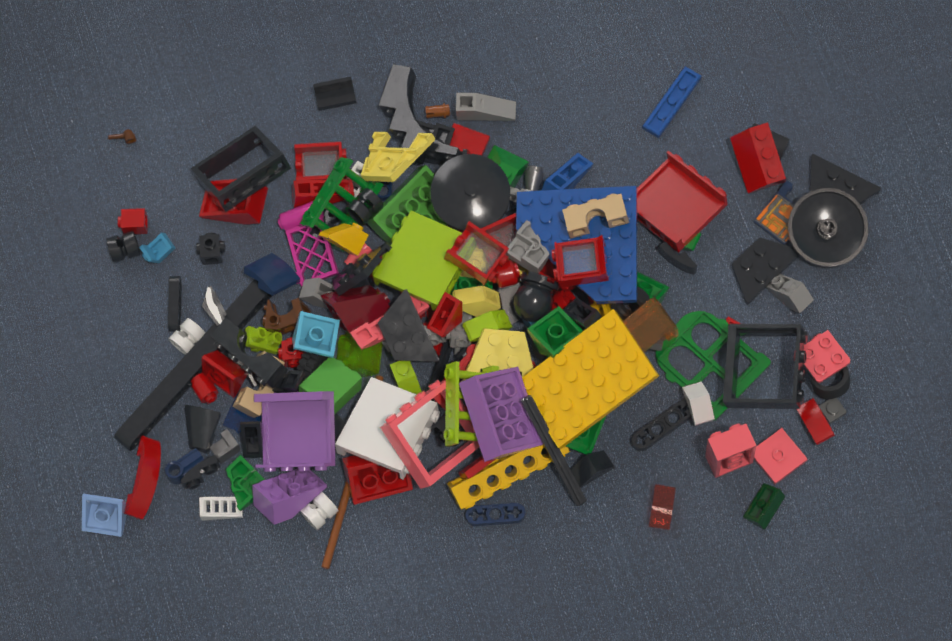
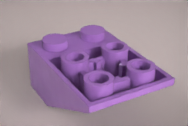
(286, 494)

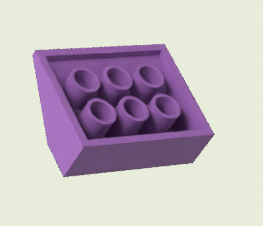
(498, 413)

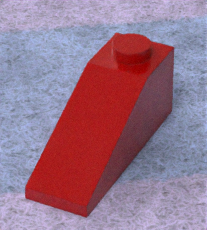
(307, 190)

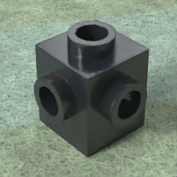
(210, 248)

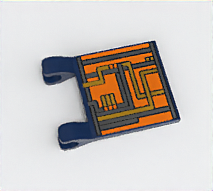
(776, 214)

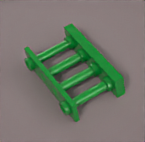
(341, 168)

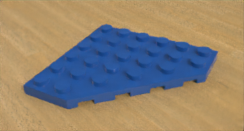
(547, 220)

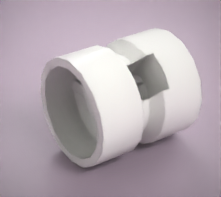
(187, 336)
(319, 510)

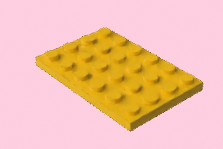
(589, 378)

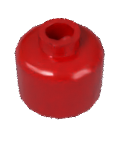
(507, 275)

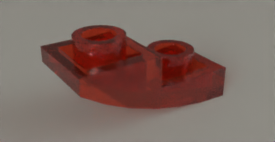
(662, 506)

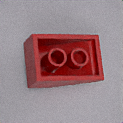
(246, 212)

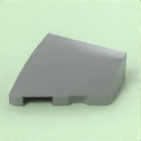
(528, 250)

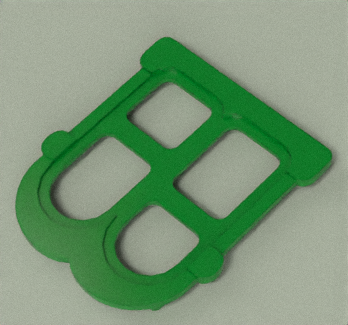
(685, 326)

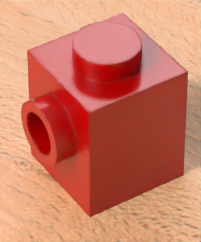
(133, 220)

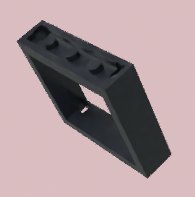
(249, 182)
(732, 361)

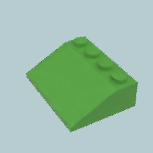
(409, 196)

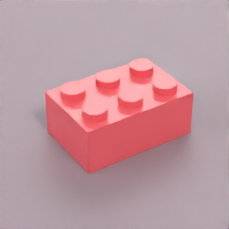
(730, 449)

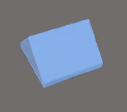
(103, 515)

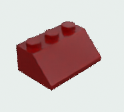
(758, 158)
(372, 481)

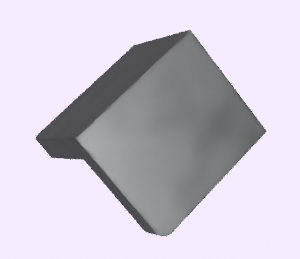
(225, 447)

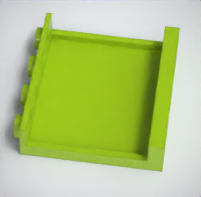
(419, 261)

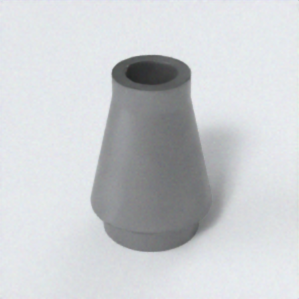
(533, 177)

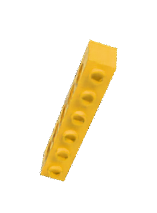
(460, 487)

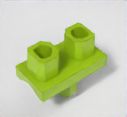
(263, 340)

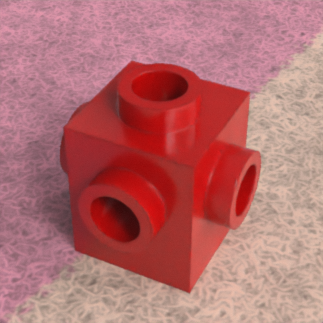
(288, 354)

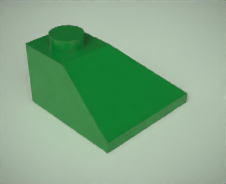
(511, 164)

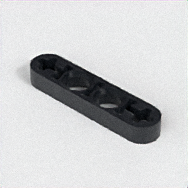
(663, 421)

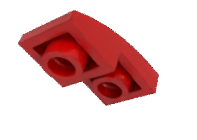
(815, 421)

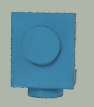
(157, 249)

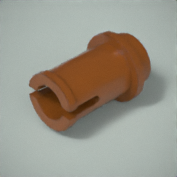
(437, 111)

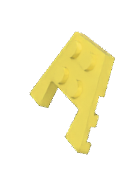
(388, 163)
(501, 349)

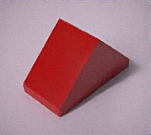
(446, 316)

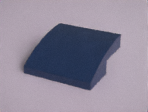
(272, 274)

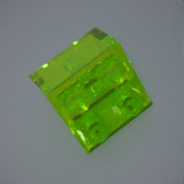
(363, 361)

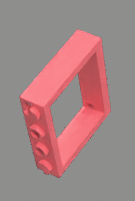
(406, 453)

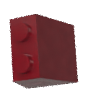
(356, 306)

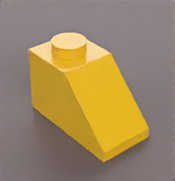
(346, 237)

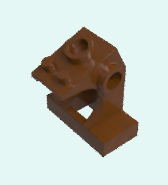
(283, 323)

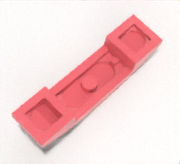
(370, 334)

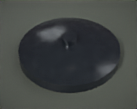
(470, 190)
(827, 227)

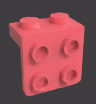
(824, 356)

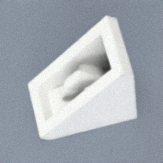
(698, 403)

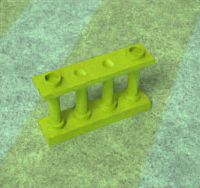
(453, 394)

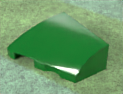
(242, 478)

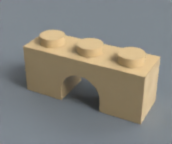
(578, 216)
(245, 398)

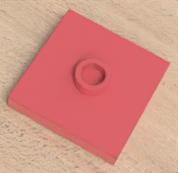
(779, 456)

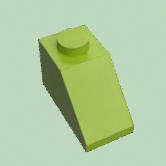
(491, 320)
(405, 376)

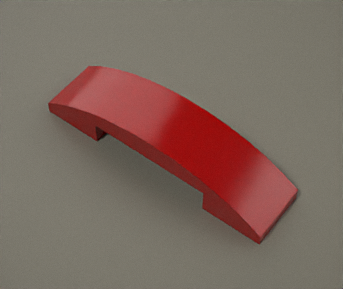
(146, 478)

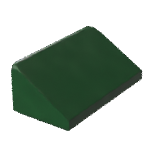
(764, 506)

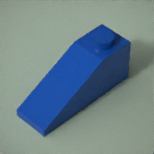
(569, 174)

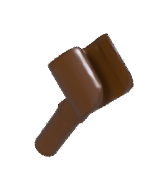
(127, 134)

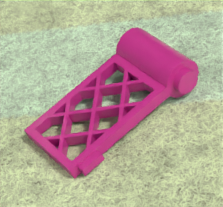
(290, 222)

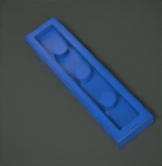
(671, 102)

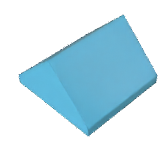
(315, 334)

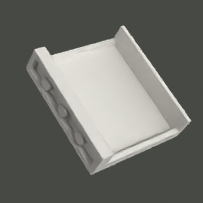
(363, 432)

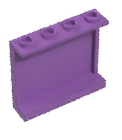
(297, 430)

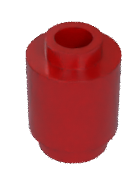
(204, 388)

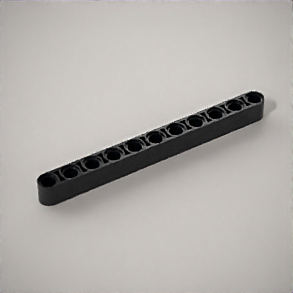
(180, 378)

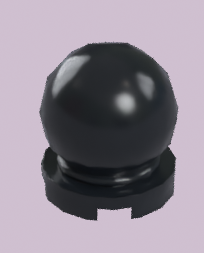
(534, 298)

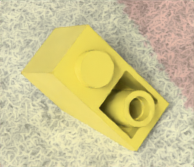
(478, 300)

